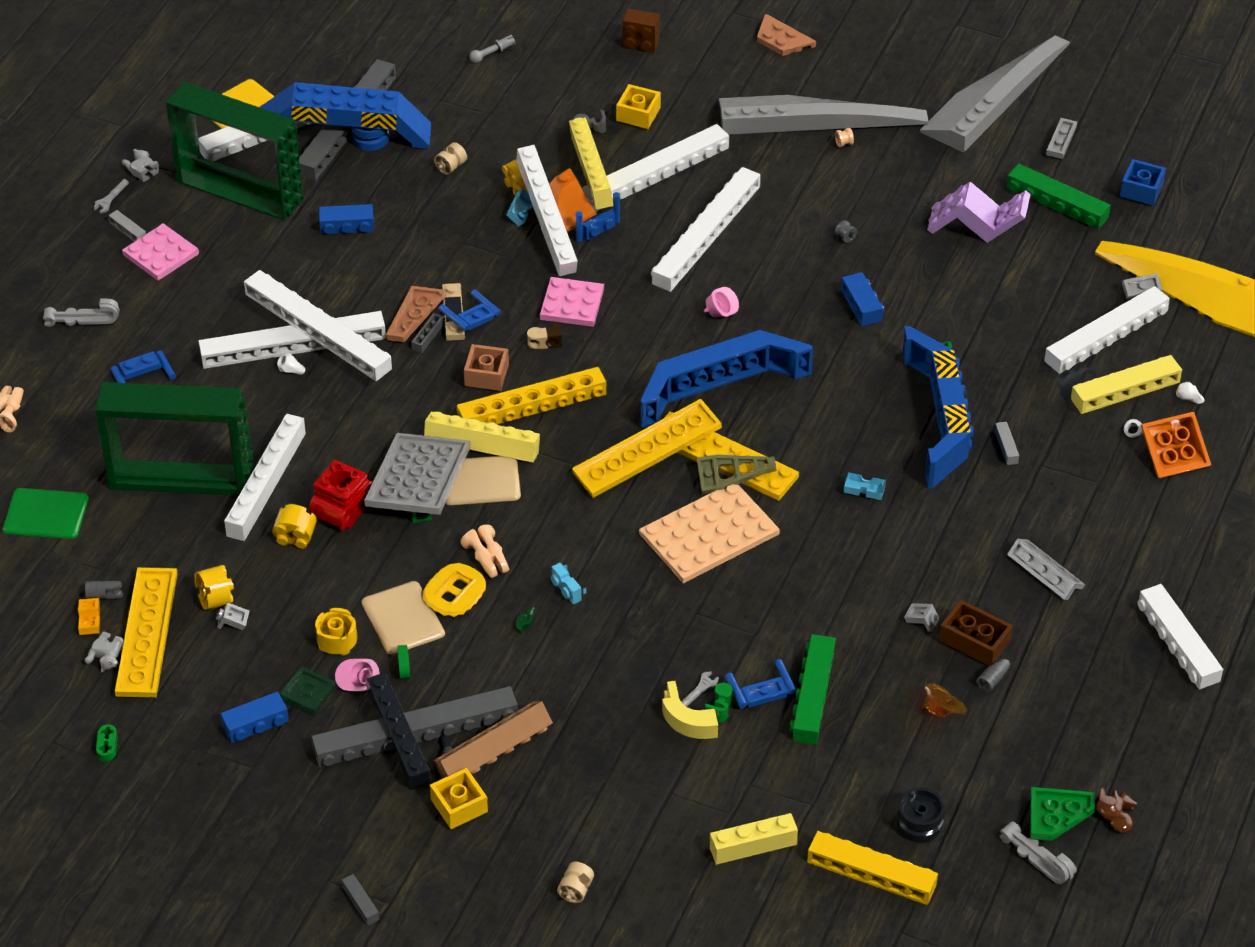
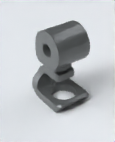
(600, 126)

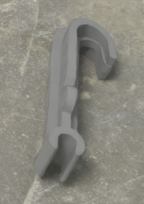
(105, 315)
(1058, 869)

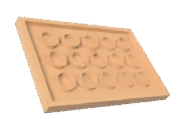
(708, 532)

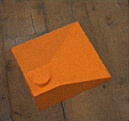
(570, 198)
(1175, 445)

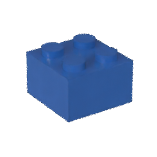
(1142, 182)

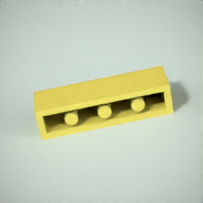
(753, 838)

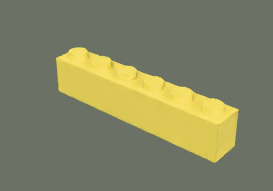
(1126, 384)
(485, 436)

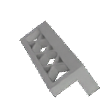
(1045, 568)

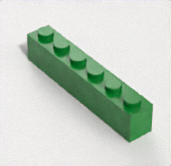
(1059, 196)
(813, 689)

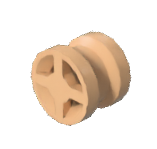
(844, 137)

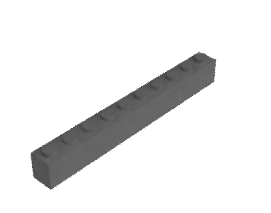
(333, 137)
(425, 724)

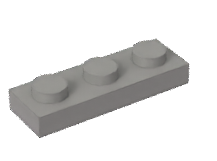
(1061, 138)

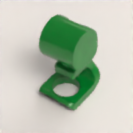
(723, 700)

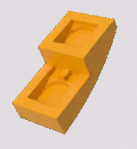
(89, 616)

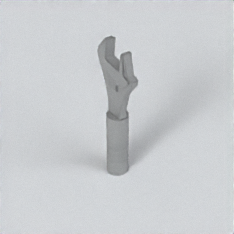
(106, 201)
(704, 684)

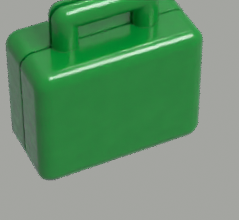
(45, 513)

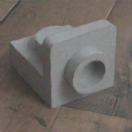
(922, 614)
(233, 616)

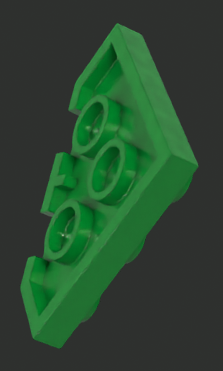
(1058, 811)

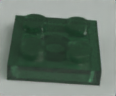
(307, 690)

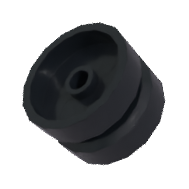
(920, 814)

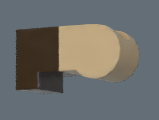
(545, 337)

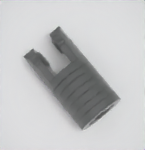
(103, 589)
(992, 675)

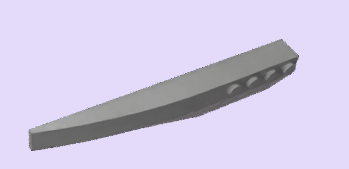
(981, 103)
(801, 113)

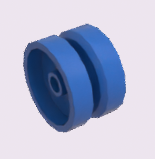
(369, 138)

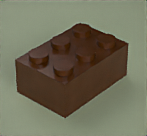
(975, 632)

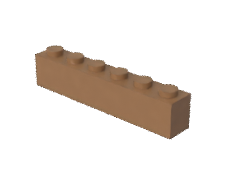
(495, 740)

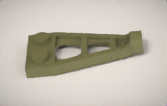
(709, 472)

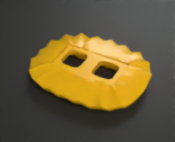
(443, 582)

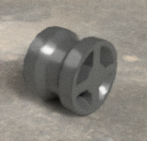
(846, 231)

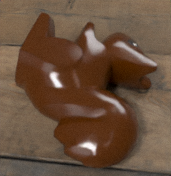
(1111, 809)

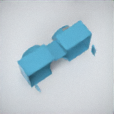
(519, 207)
(872, 488)
(568, 586)

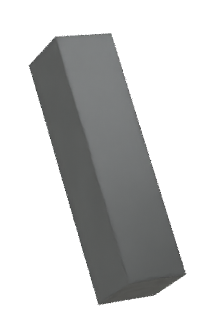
(427, 333)
(360, 899)

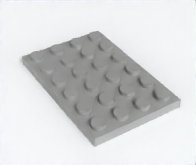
(417, 473)

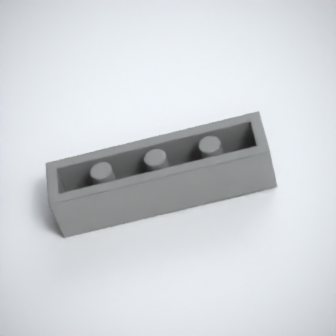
(126, 226)
(1006, 443)

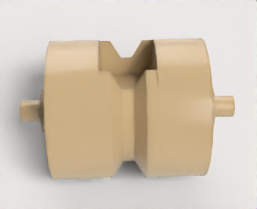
(450, 158)
(575, 882)

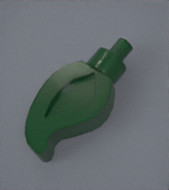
(524, 620)

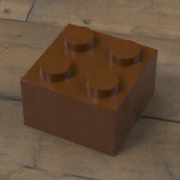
(641, 30)

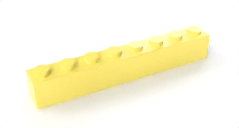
(591, 163)

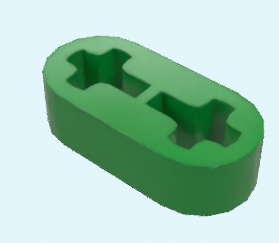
(403, 661)
(111, 743)

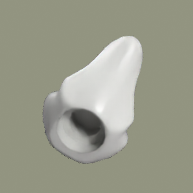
(289, 364)
(1189, 392)

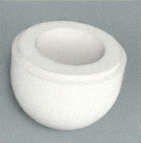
(1133, 422)

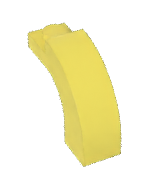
(689, 722)

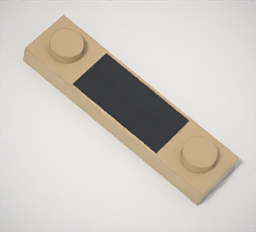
(453, 301)

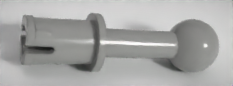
(476, 55)

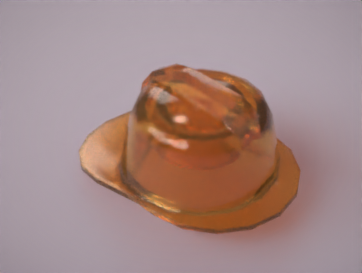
(941, 702)

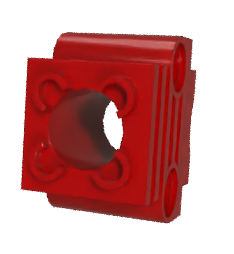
(340, 495)

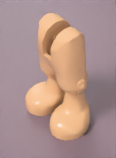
(10, 402)
(487, 557)

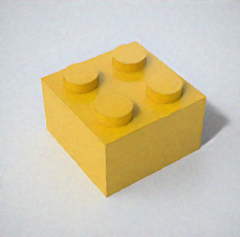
(638, 106)
(458, 798)

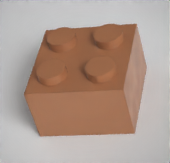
(486, 367)

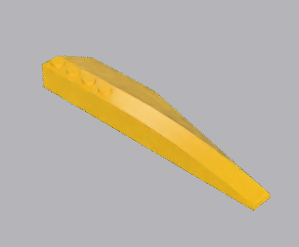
(1209, 289)

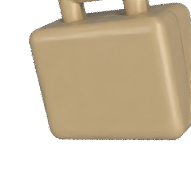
(486, 481)
(402, 617)

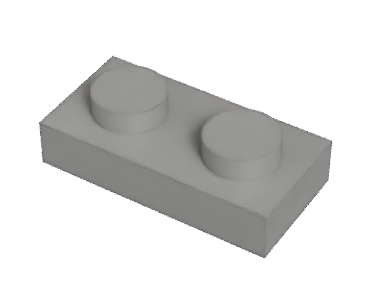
(1138, 285)

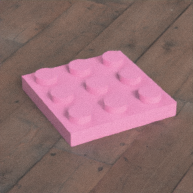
(160, 252)
(572, 301)

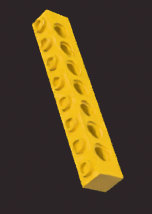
(535, 397)

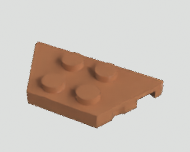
(781, 37)

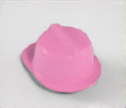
(722, 303)
(352, 674)

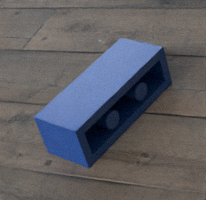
(346, 219)
(862, 299)
(254, 717)

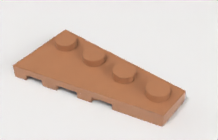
(413, 311)

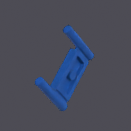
(599, 223)
(475, 316)
(142, 365)
(763, 691)

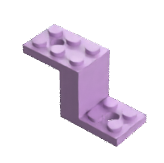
(978, 212)

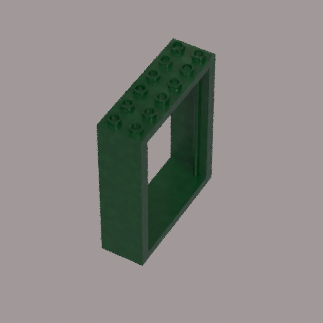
(222, 180)
(174, 404)

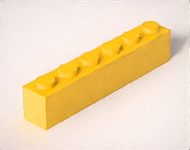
(872, 867)

